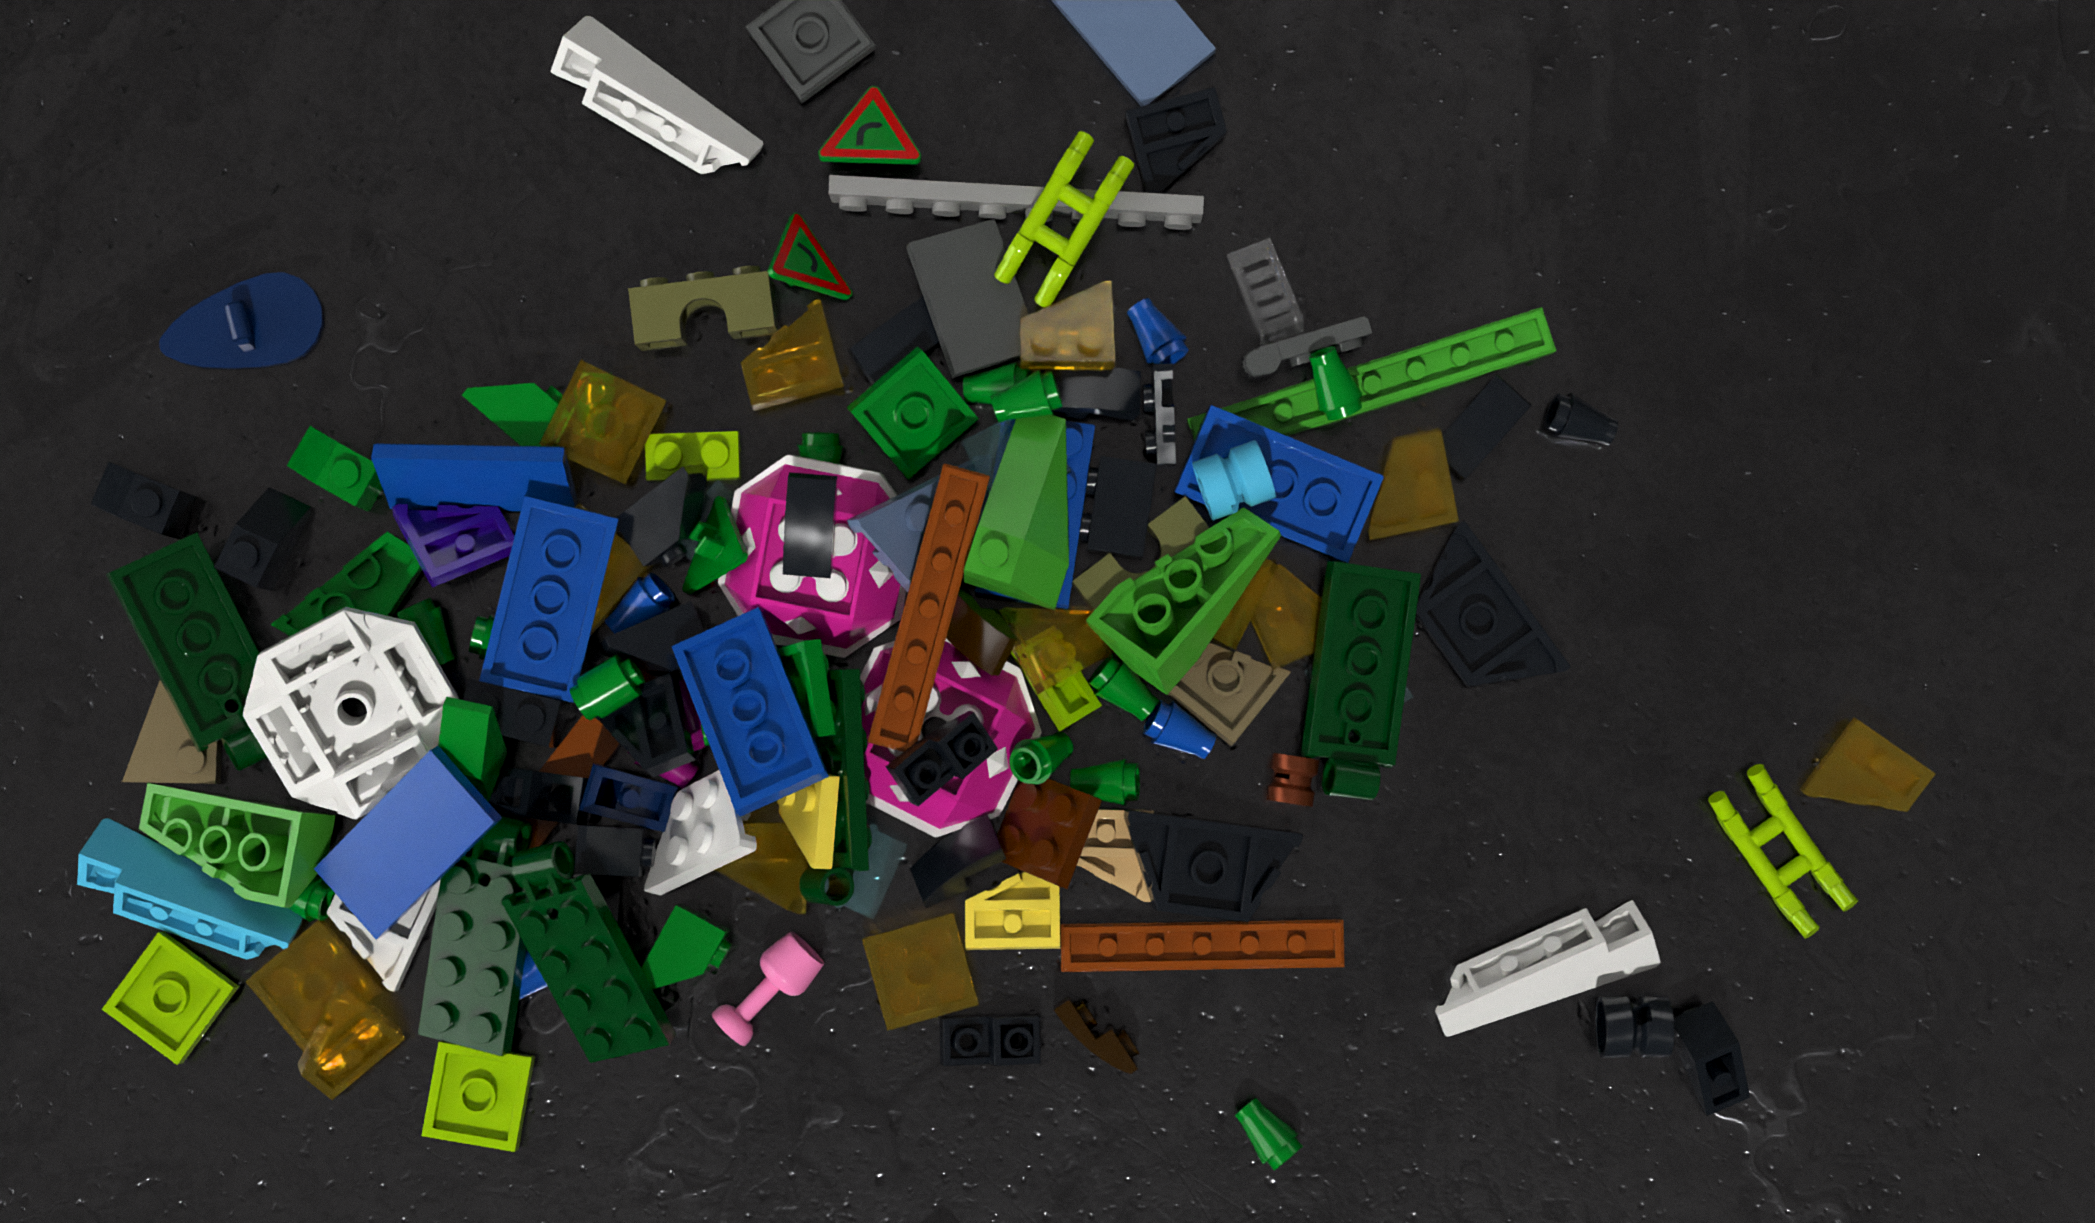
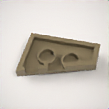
(1227, 690)
(167, 752)

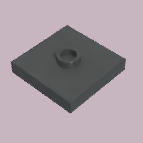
(810, 42)

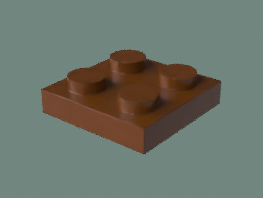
(1047, 829)

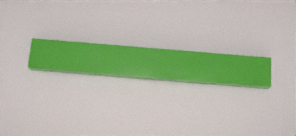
(1405, 373)

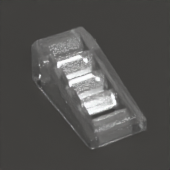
(1281, 326)

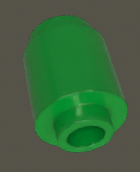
(607, 687)

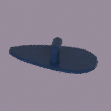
(248, 325)

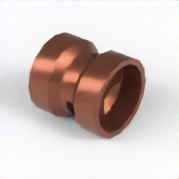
(1292, 779)

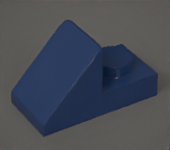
(628, 797)

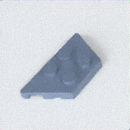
(899, 527)

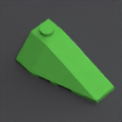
(1024, 525)
(1176, 608)
(248, 844)

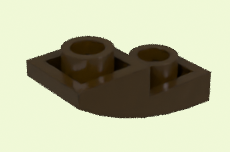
(980, 633)
(1107, 1045)

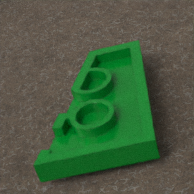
(369, 582)

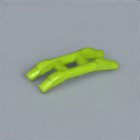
(1060, 190)
(1778, 880)

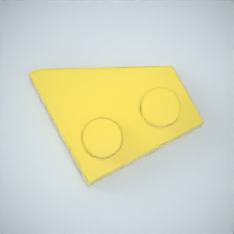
(812, 820)
(1014, 915)

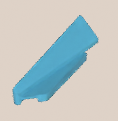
(177, 896)

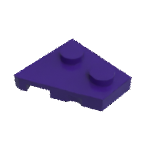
(454, 538)

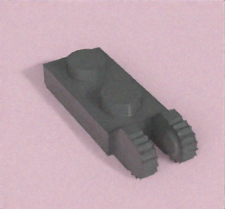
(1297, 349)

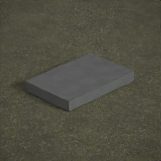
(968, 306)

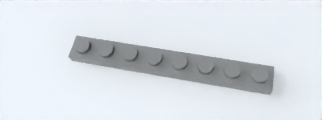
(996, 200)

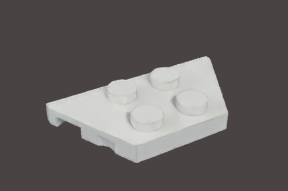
(699, 836)
(394, 950)

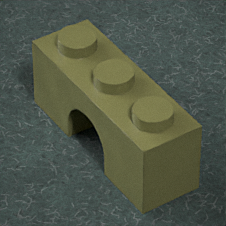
(663, 308)
(1172, 532)

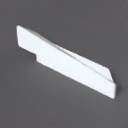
(650, 100)
(1548, 966)

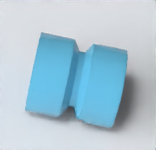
(1234, 480)

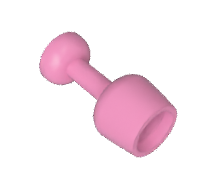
(788, 967)

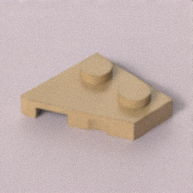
(1111, 853)

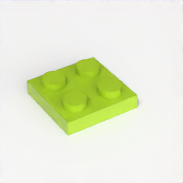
(170, 997)
(478, 1097)

